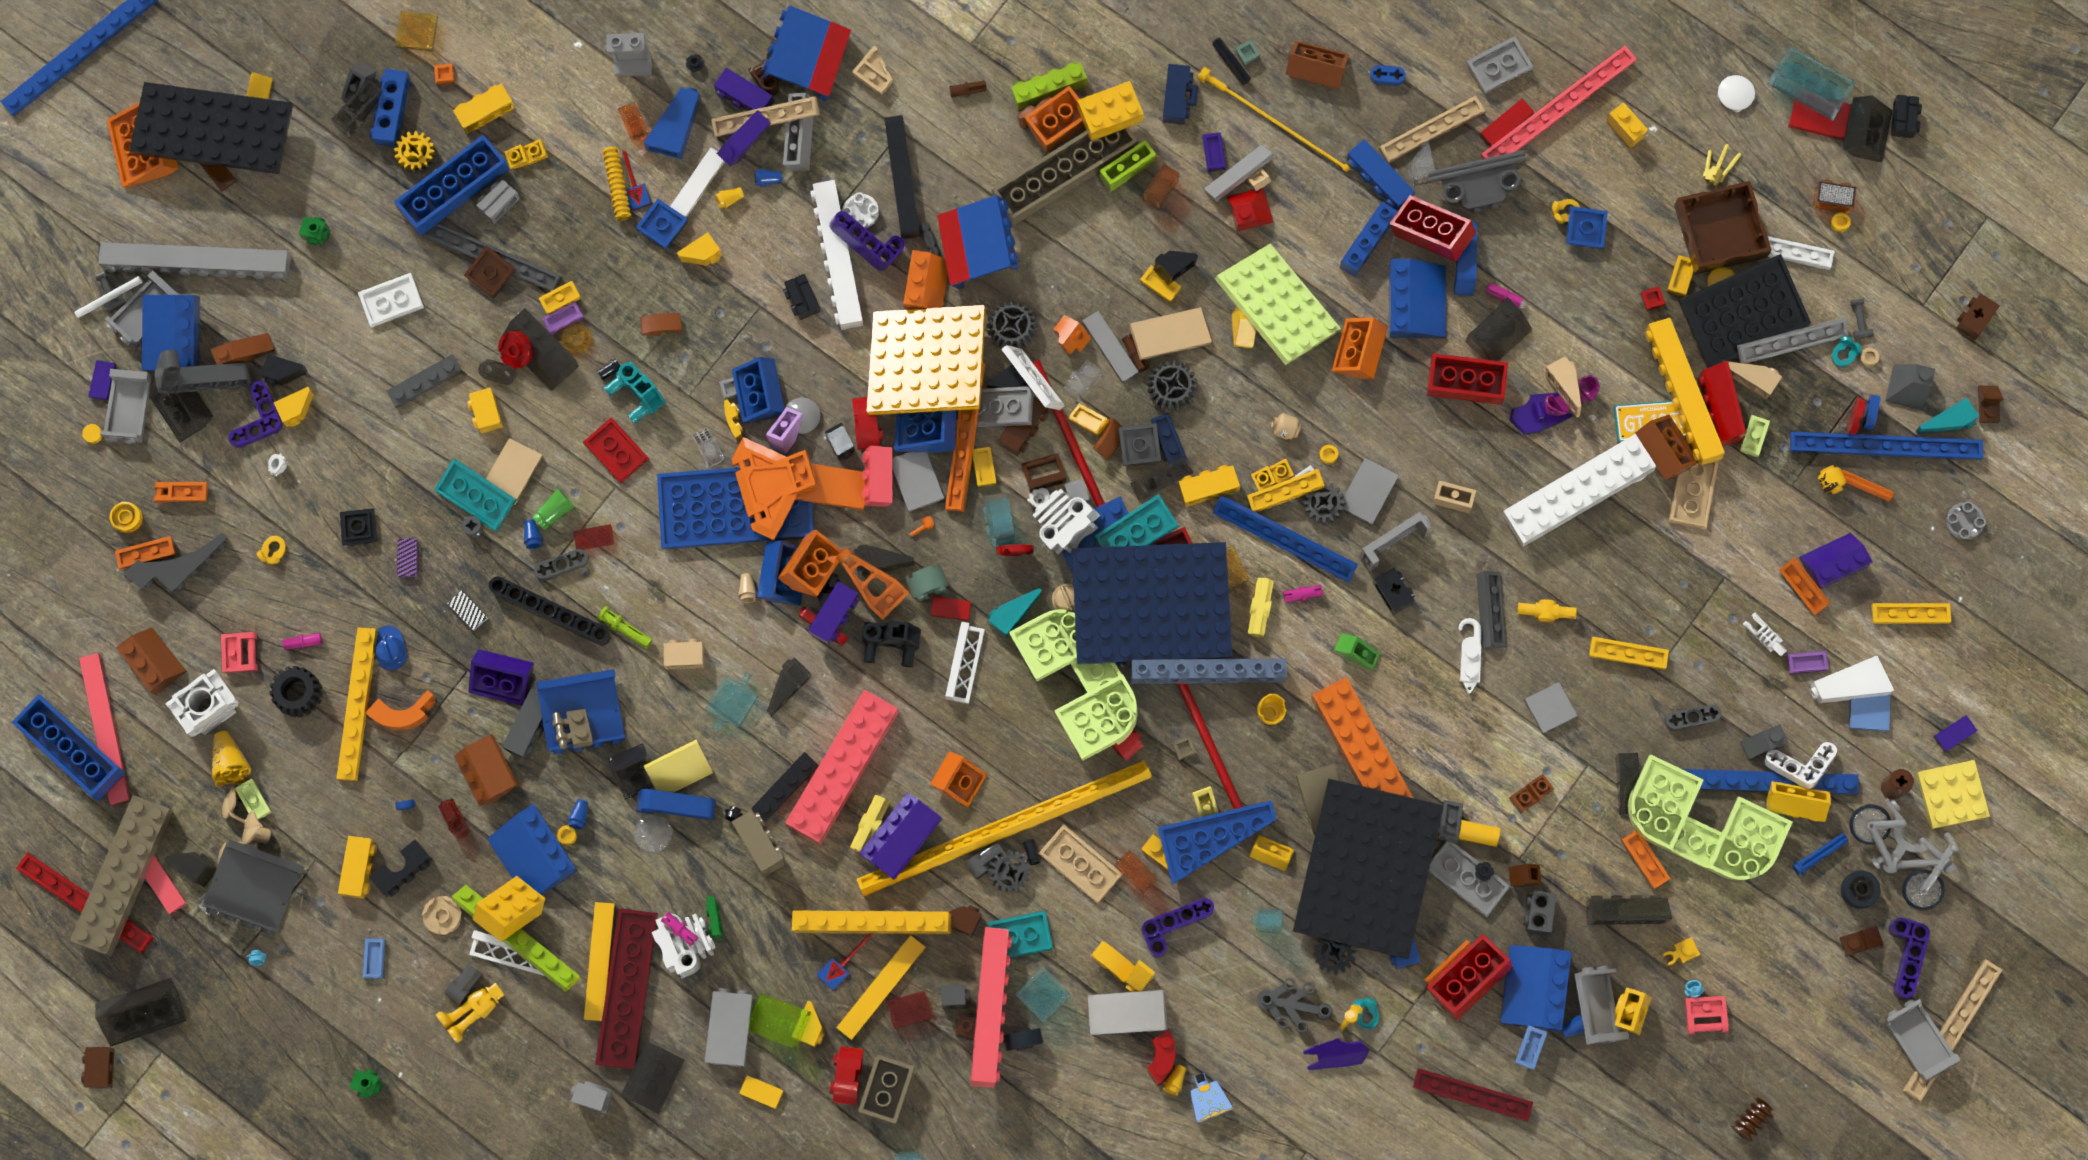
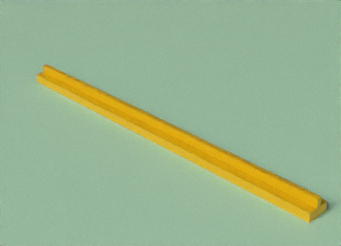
(1009, 825)

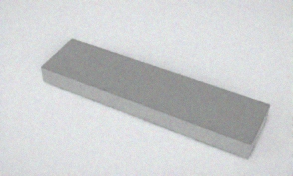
(1239, 173)
(1110, 347)

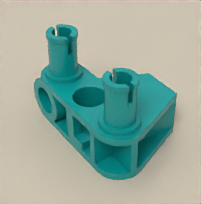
(641, 388)

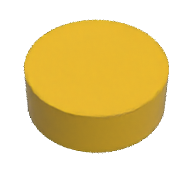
(1840, 222)
(91, 433)
(1328, 454)
(567, 835)

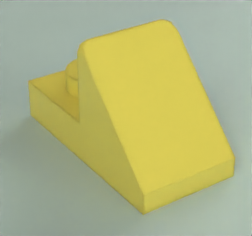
(1205, 802)

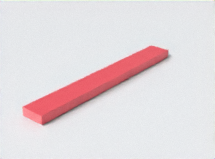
(103, 721)

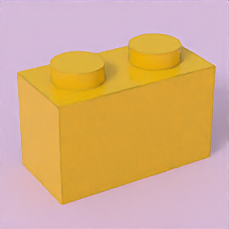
(1627, 125)
(485, 410)

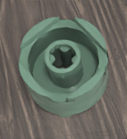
(926, 582)

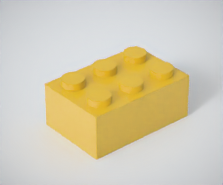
(1110, 110)
(508, 908)

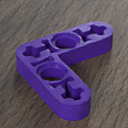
(266, 418)

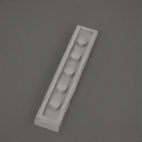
(1793, 340)

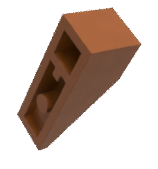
(243, 349)

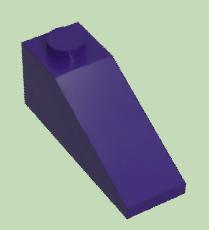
(743, 138)

